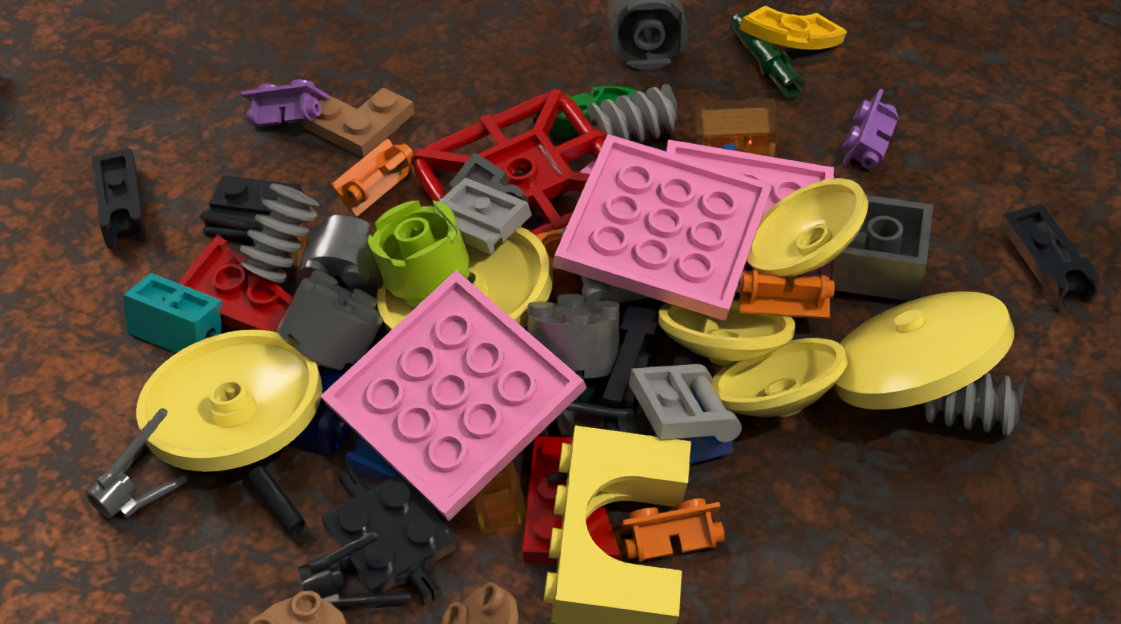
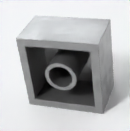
(888, 251)

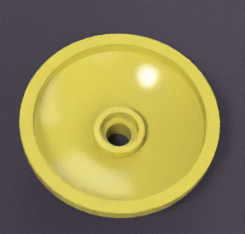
(808, 228)
(726, 341)
(781, 380)

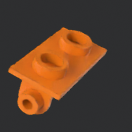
(373, 176)
(786, 296)
(653, 530)

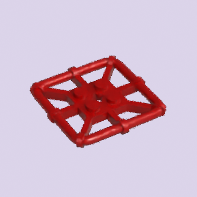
(530, 152)

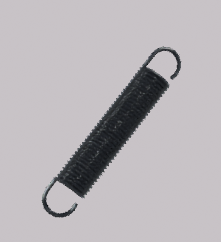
(277, 501)

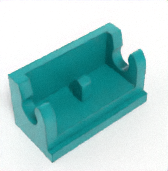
(170, 313)

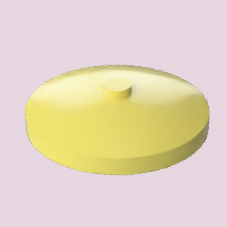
(508, 276)
(924, 350)
(230, 400)

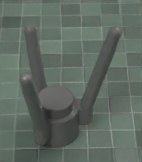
(114, 489)

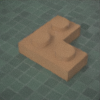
(364, 127)

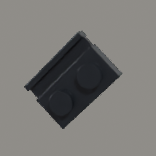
(242, 198)

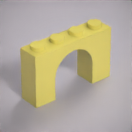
(603, 470)

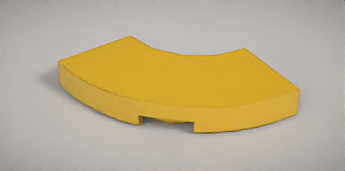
(793, 30)

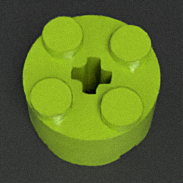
(418, 249)

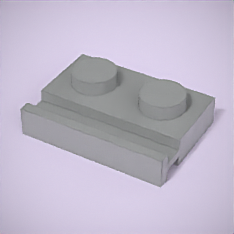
(485, 213)

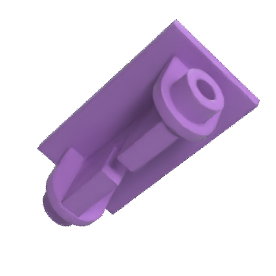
(298, 100)
(870, 137)

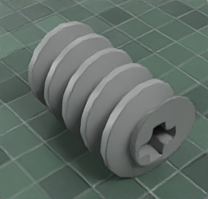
(636, 114)
(279, 233)
(981, 402)

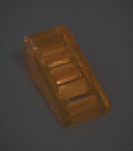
(501, 502)

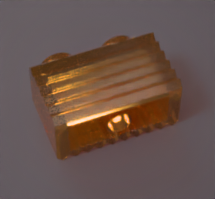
(744, 123)

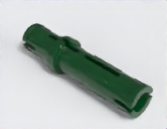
(772, 62)

